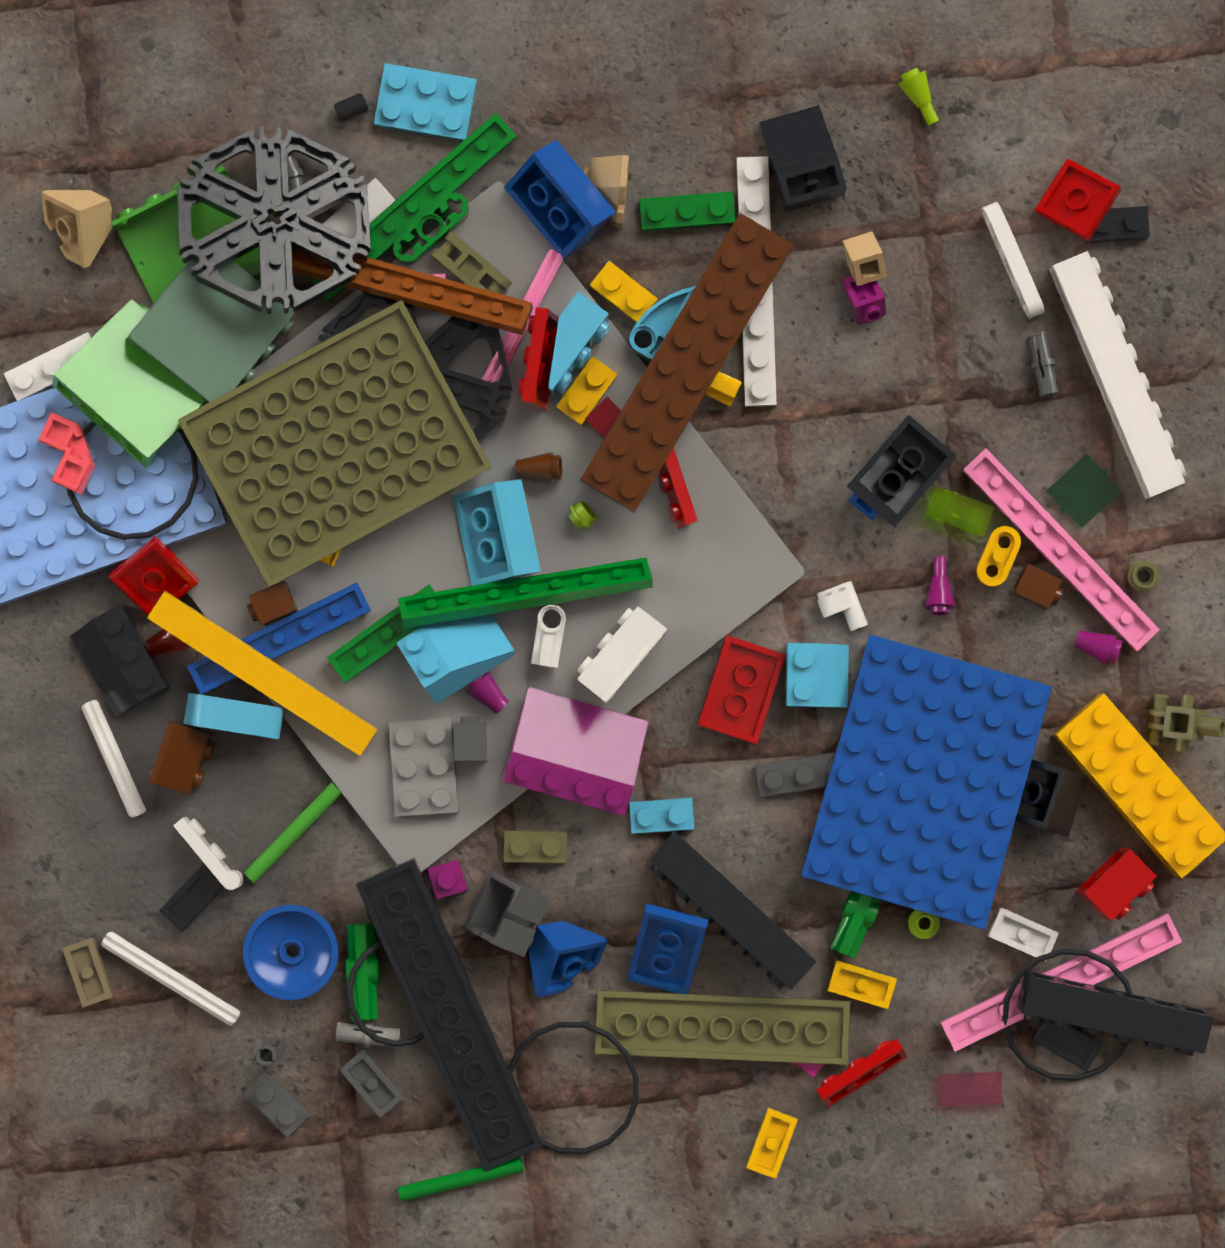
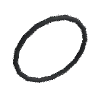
(352, 1010)

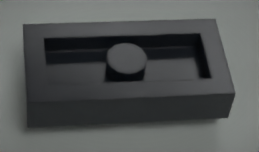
(1122, 225)

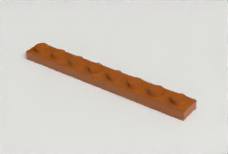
(427, 292)

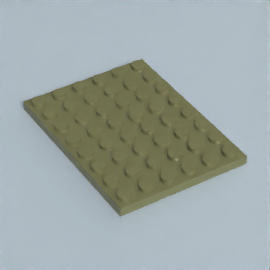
(334, 443)

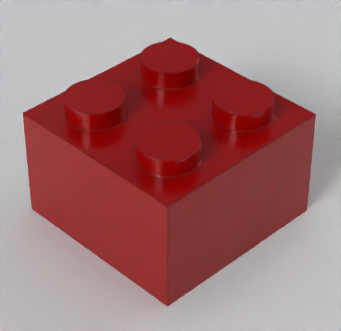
(1117, 884)

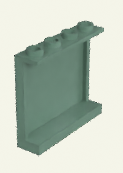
(207, 335)

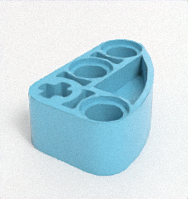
(658, 322)
(233, 716)

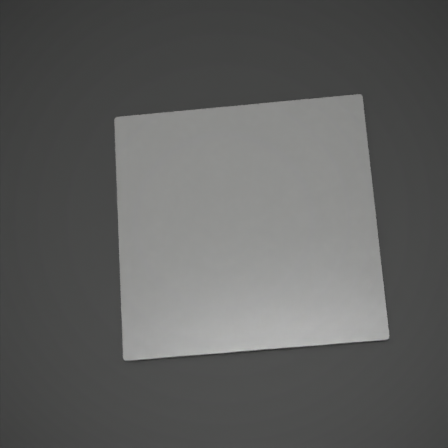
(702, 574)

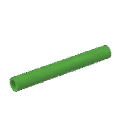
(293, 832)

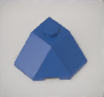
(562, 953)

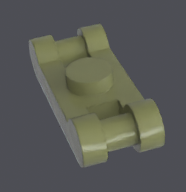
(470, 265)

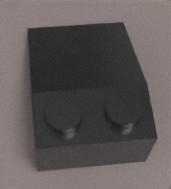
(901, 471)

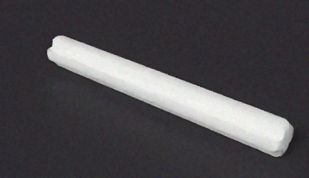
(170, 978)

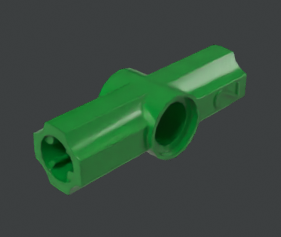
(857, 917)
(368, 975)

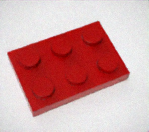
(539, 359)
(741, 689)

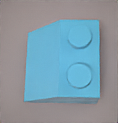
(816, 675)

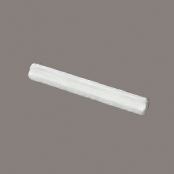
(113, 758)

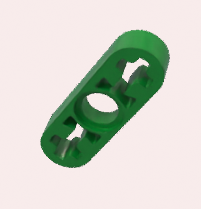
(431, 215)

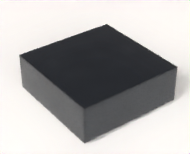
(350, 106)

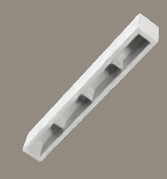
(1117, 375)

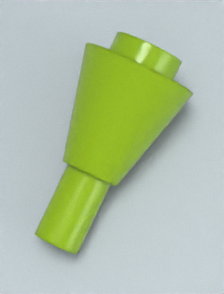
(917, 89)

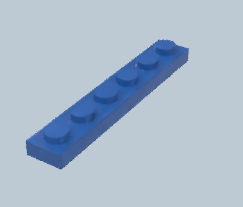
(289, 633)

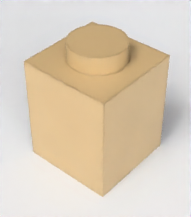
(864, 258)

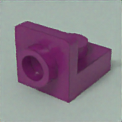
(865, 299)

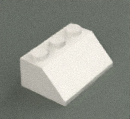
(620, 653)

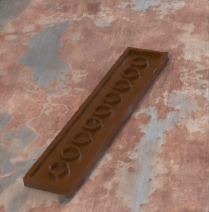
(686, 363)

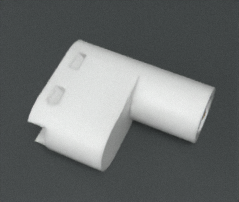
(842, 599)

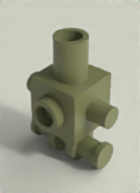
(1182, 722)

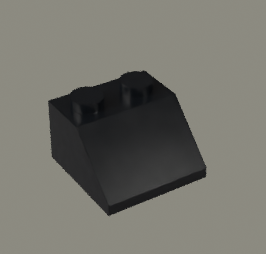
(1050, 798)

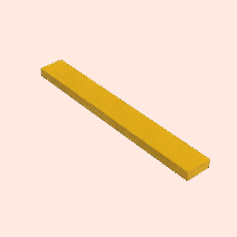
(262, 673)

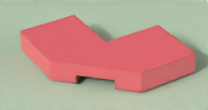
(77, 460)

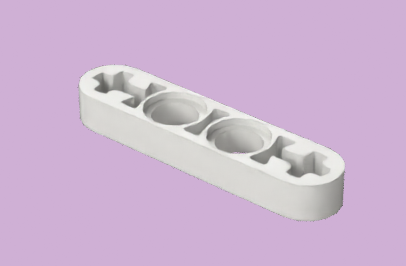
(1013, 260)

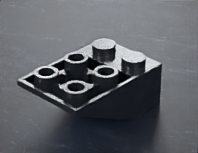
(803, 158)

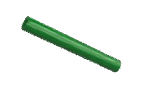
(459, 1180)

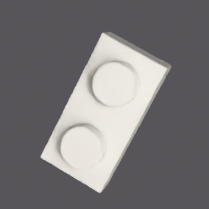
(1022, 933)

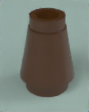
(541, 467)

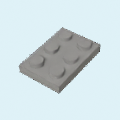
(423, 767)

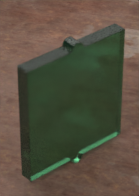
(1083, 490)

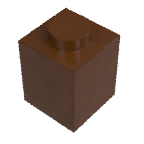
(1038, 587)
(272, 604)

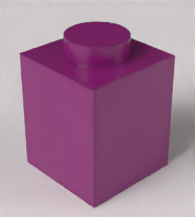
(448, 879)

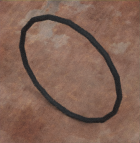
(161, 527)
(1019, 975)
(612, 1039)

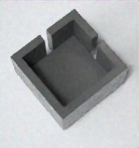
(507, 913)

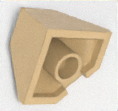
(610, 178)
(80, 220)

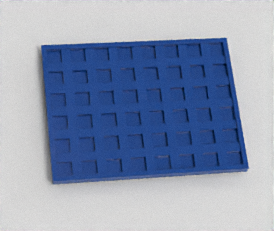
(926, 782)

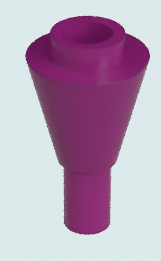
(940, 596)

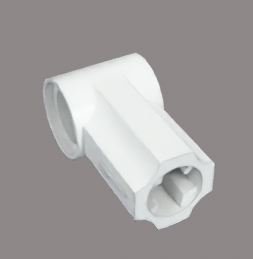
(548, 640)

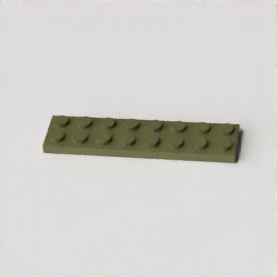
(724, 1027)

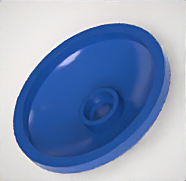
(272, 966)

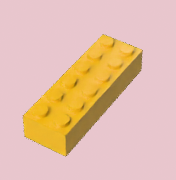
(1140, 786)

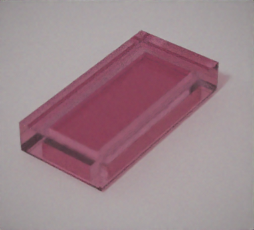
(970, 1088)

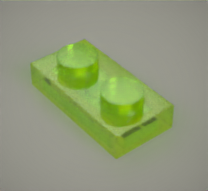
(959, 511)

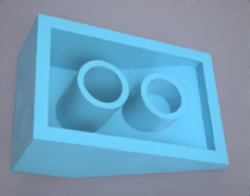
(455, 653)

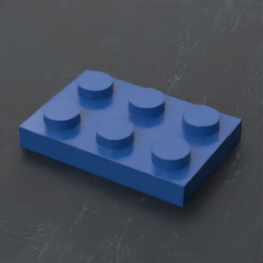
(667, 949)

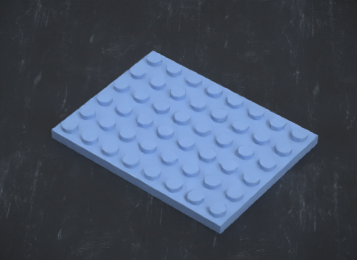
(40, 529)

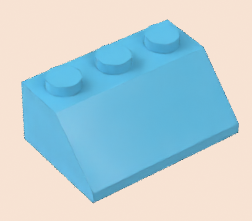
(496, 532)

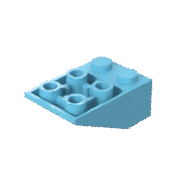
(577, 330)

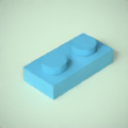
(661, 815)

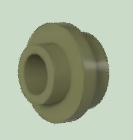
(1150, 569)

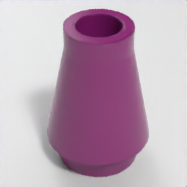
(1099, 646)
(487, 692)

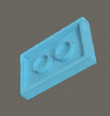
(425, 102)

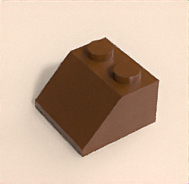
(182, 758)

